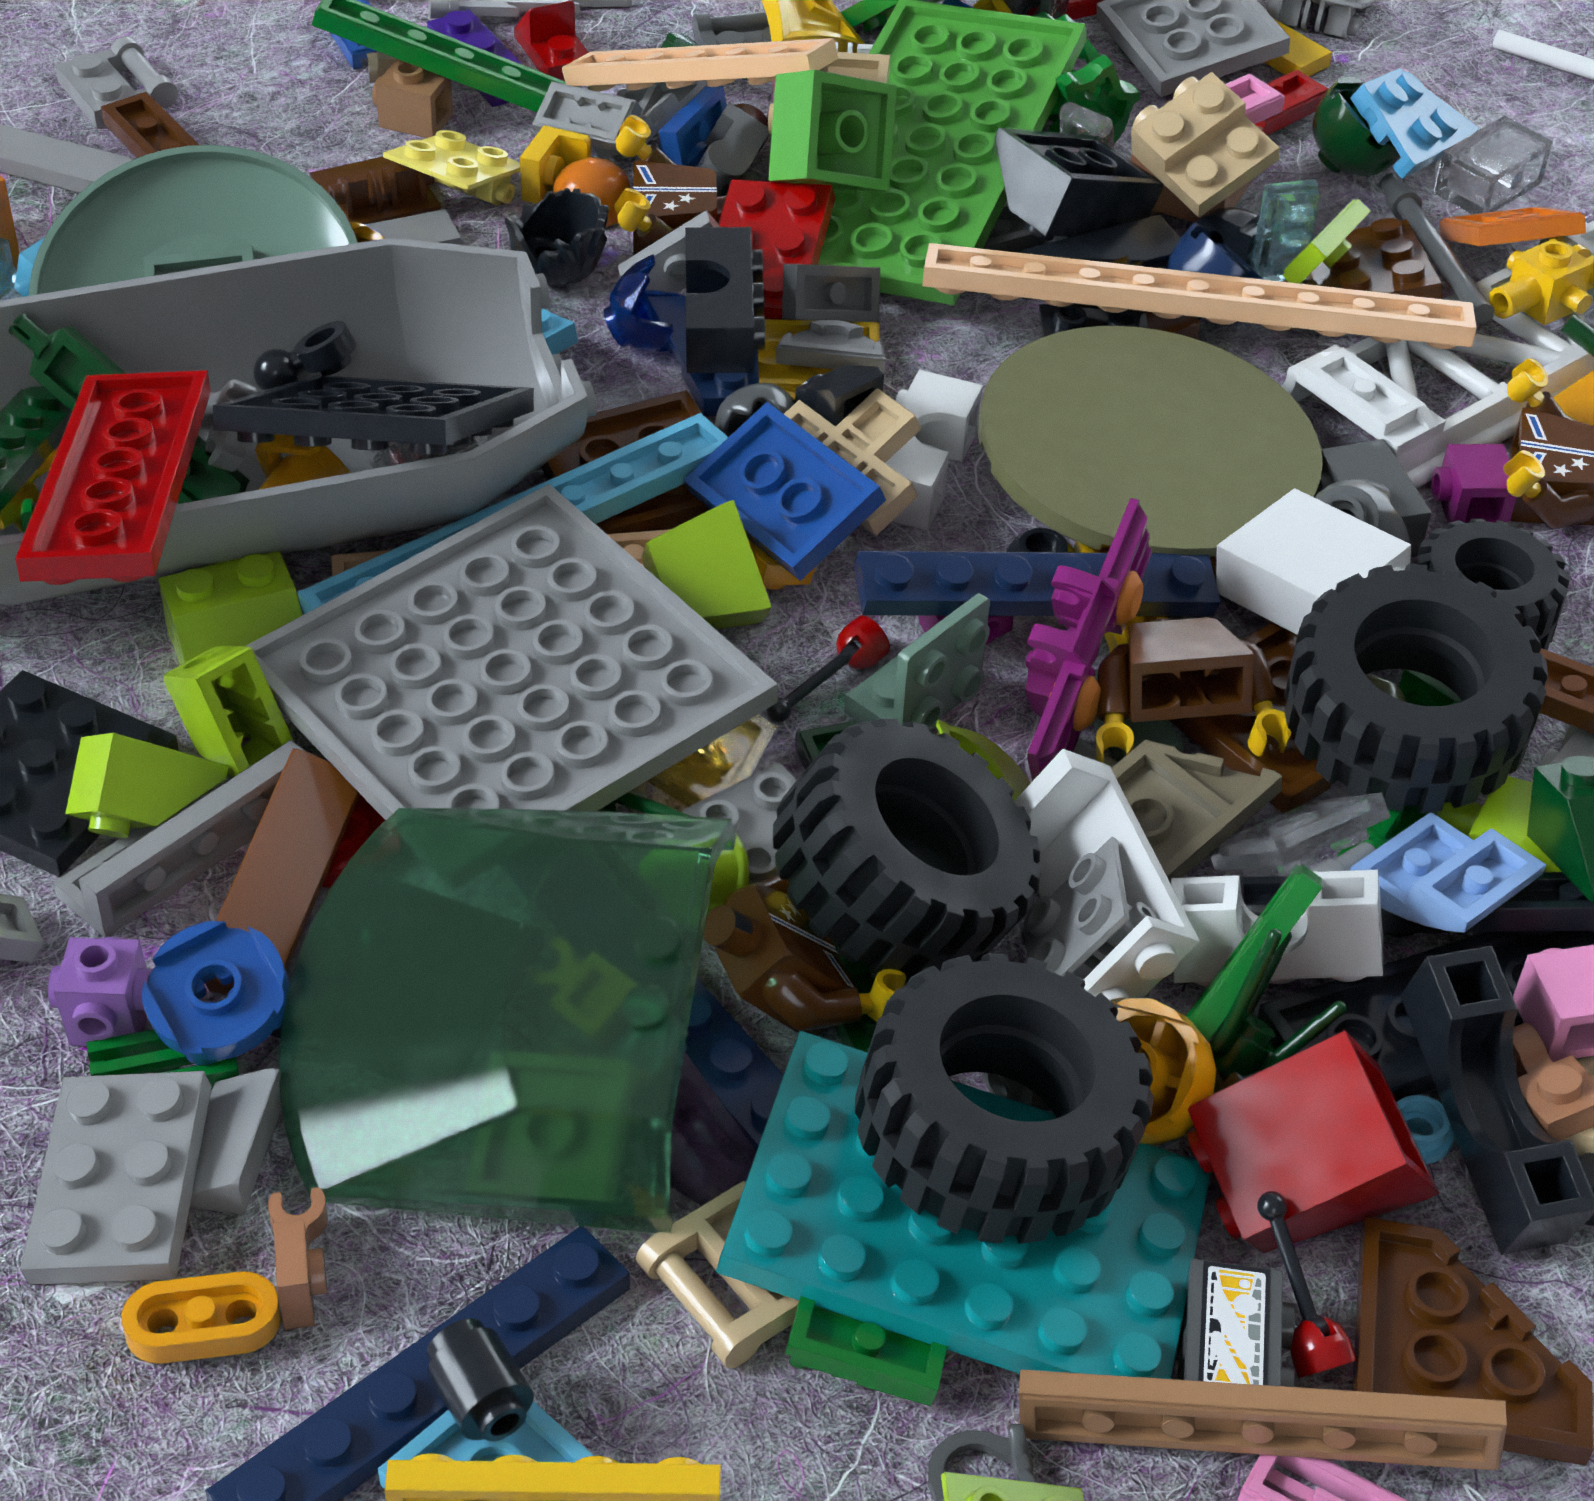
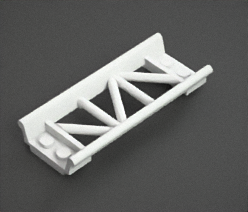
(1392, 407)

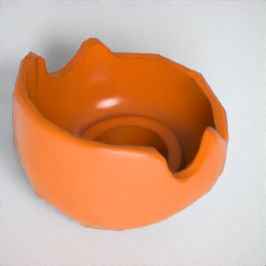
(596, 177)

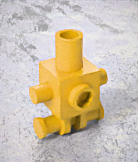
(1546, 282)

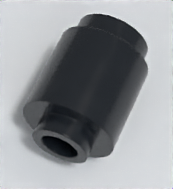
(478, 1380)

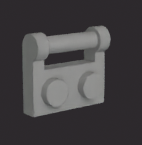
(97, 81)

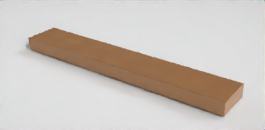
(1263, 1419)

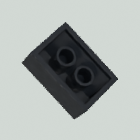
(1071, 183)

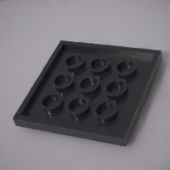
(374, 412)

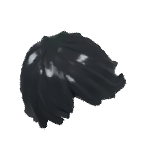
(561, 235)

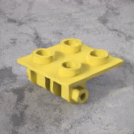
(461, 165)

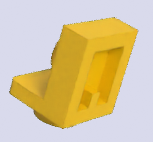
(546, 156)

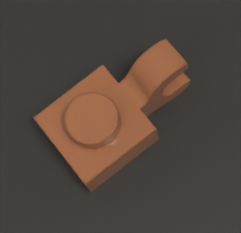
(1556, 1092)
(298, 1268)

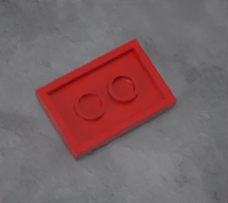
(785, 223)

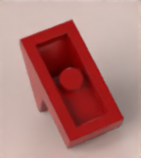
(550, 37)

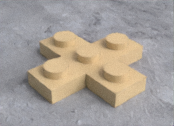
(867, 442)

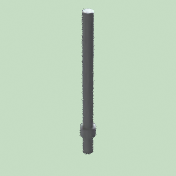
(1406, 204)

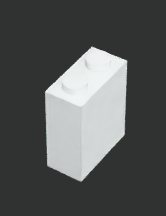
(1298, 553)

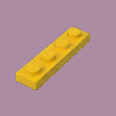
(524, 1479)

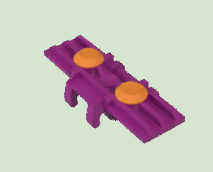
(1060, 668)

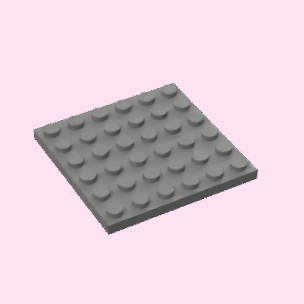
(510, 671)

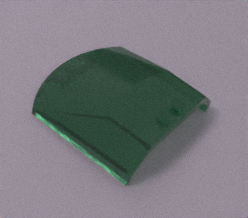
(501, 1014)

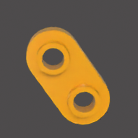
(202, 1317)

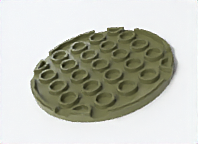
(1146, 418)

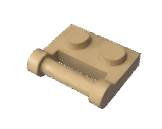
(707, 1231)

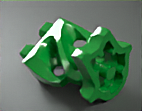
(1094, 88)

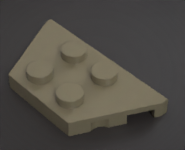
(1189, 801)

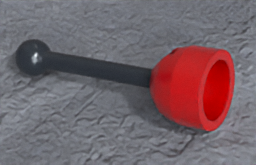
(858, 645)
(1317, 1340)

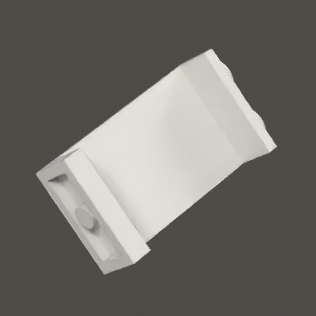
(1075, 811)

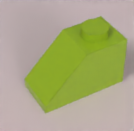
(135, 783)

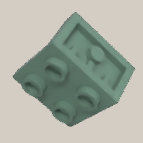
(929, 673)

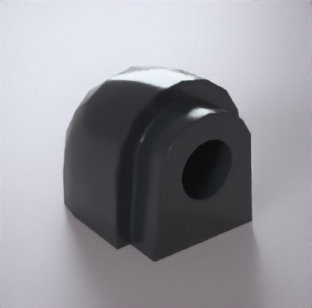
(1234, 228)

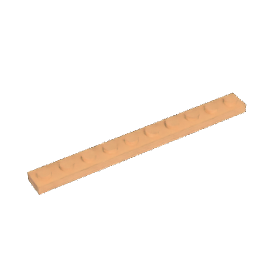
(1196, 294)

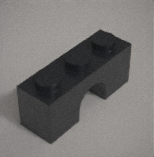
(723, 300)

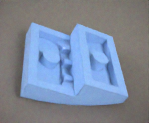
(1447, 878)

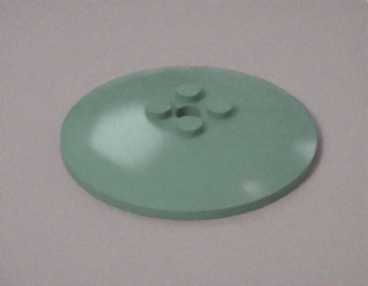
(186, 214)

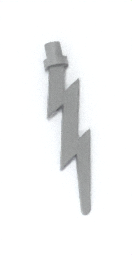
(509, 8)

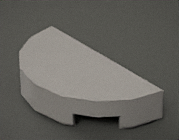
(829, 346)

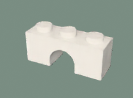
(948, 424)
(1332, 939)

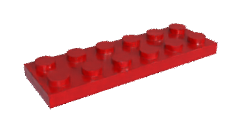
(115, 478)

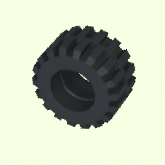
(1508, 562)

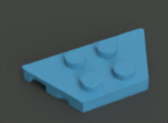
(1411, 118)

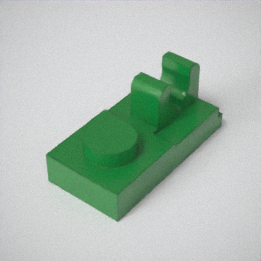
(865, 1353)

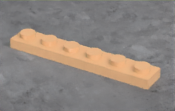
(687, 64)

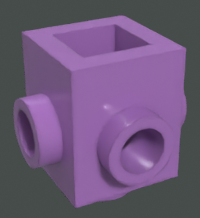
(100, 988)

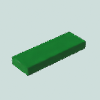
(1280, 913)

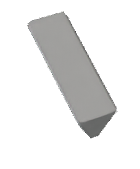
(236, 1140)

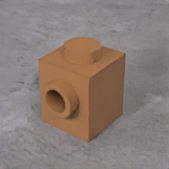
(412, 100)

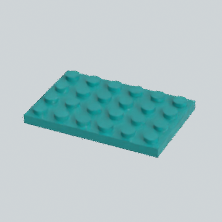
(833, 1232)

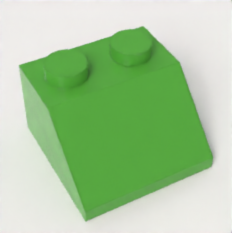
(832, 131)

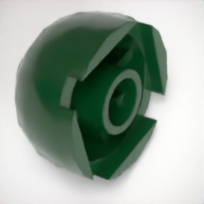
(1345, 135)

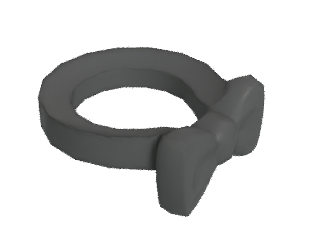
(1009, 1449)

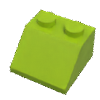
(227, 603)

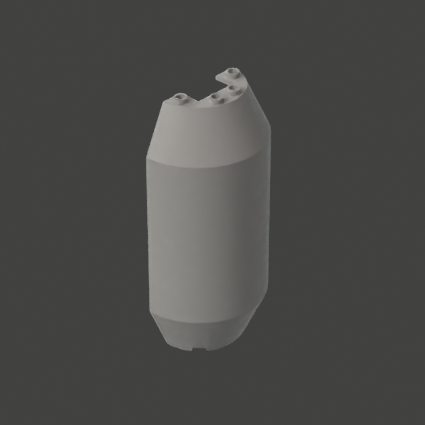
(414, 317)

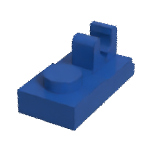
(689, 128)

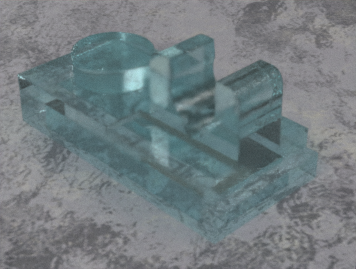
(1284, 226)

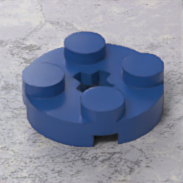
(221, 1028)

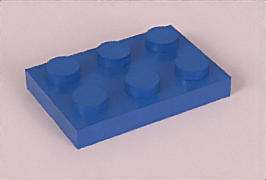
(787, 488)

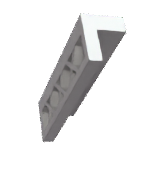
(161, 859)

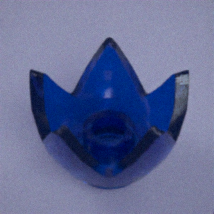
(628, 313)

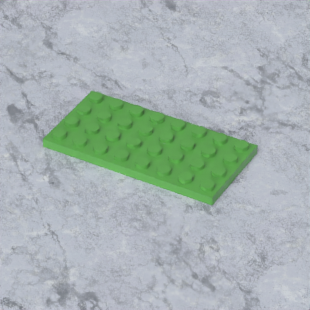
(956, 84)

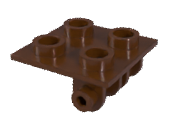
(378, 190)

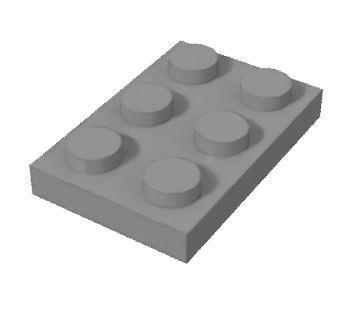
(117, 1178)

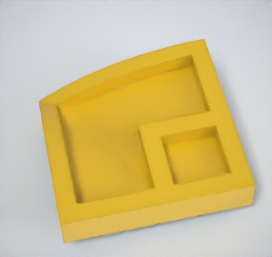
(809, 20)

